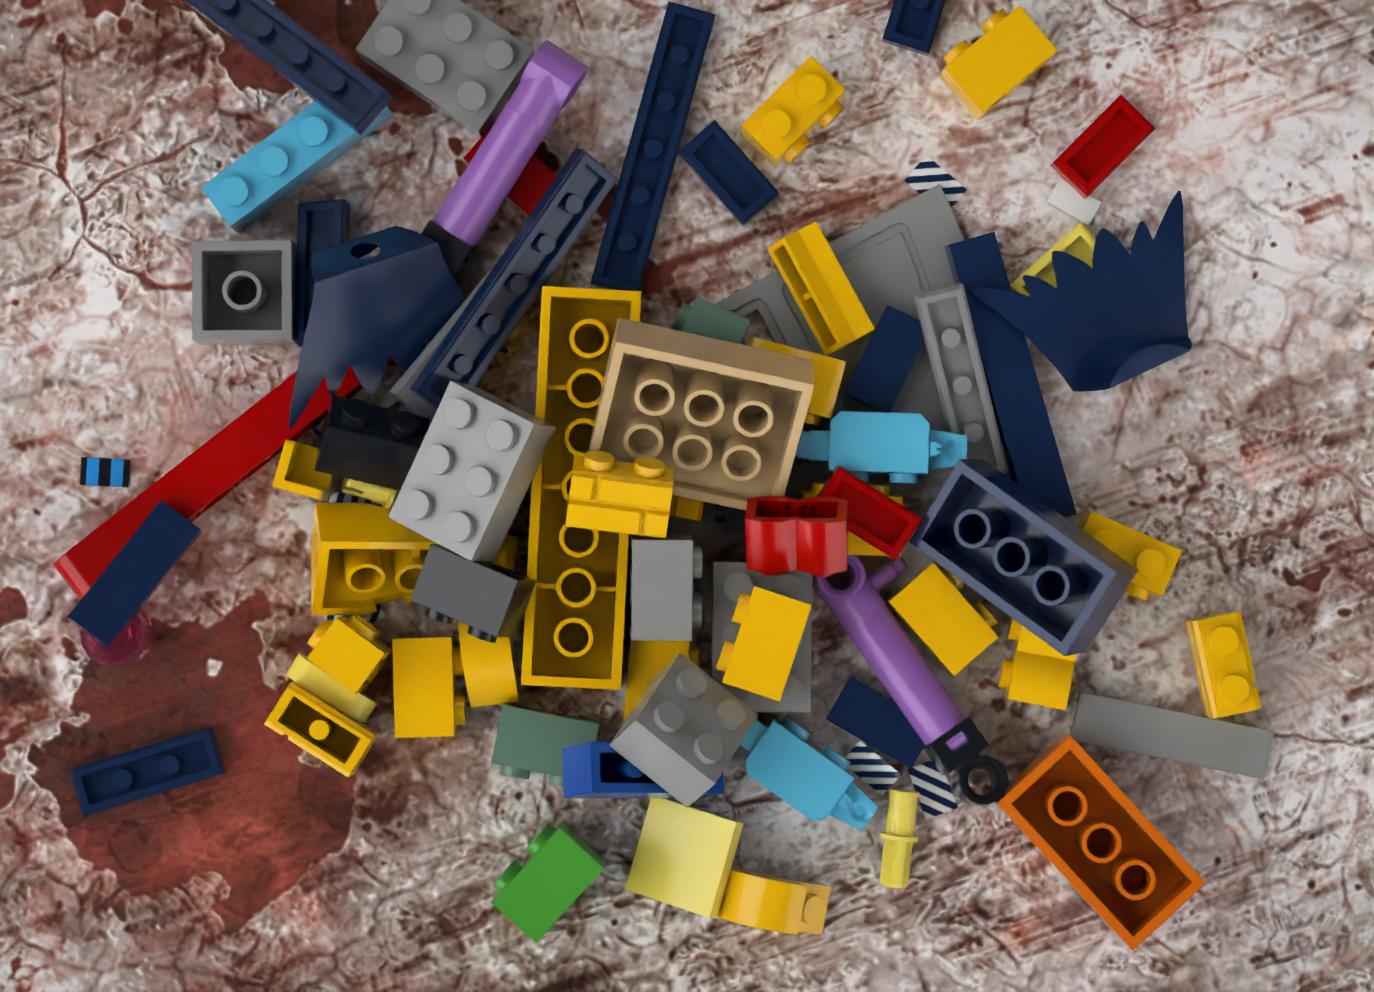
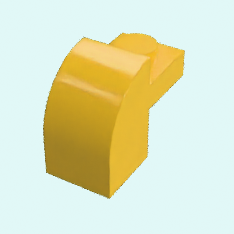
(488, 669)
(774, 902)

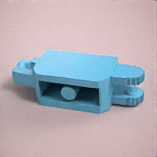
(883, 445)
(804, 776)

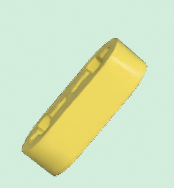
(327, 688)

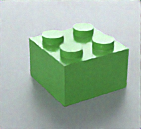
(548, 881)

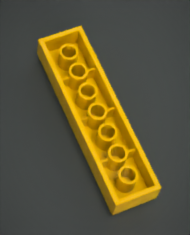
(579, 573)

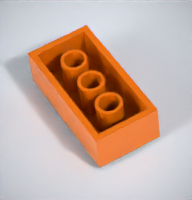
(1099, 841)

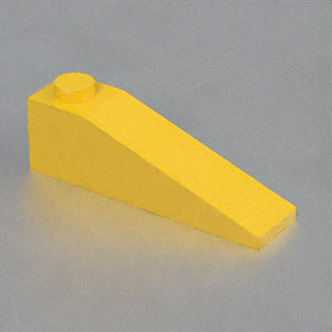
(368, 558)

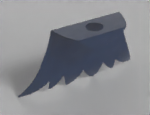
(372, 310)
(1110, 317)

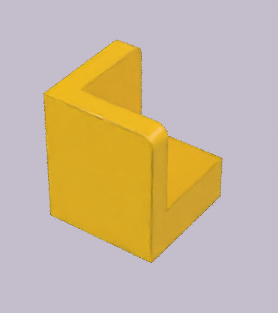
(298, 474)

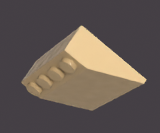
(704, 407)

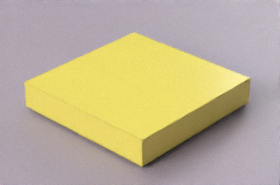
(684, 856)

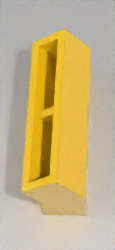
(821, 288)

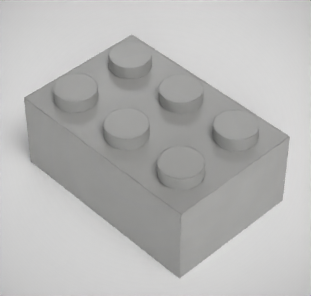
(447, 58)
(471, 472)
(728, 583)

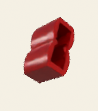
(796, 535)

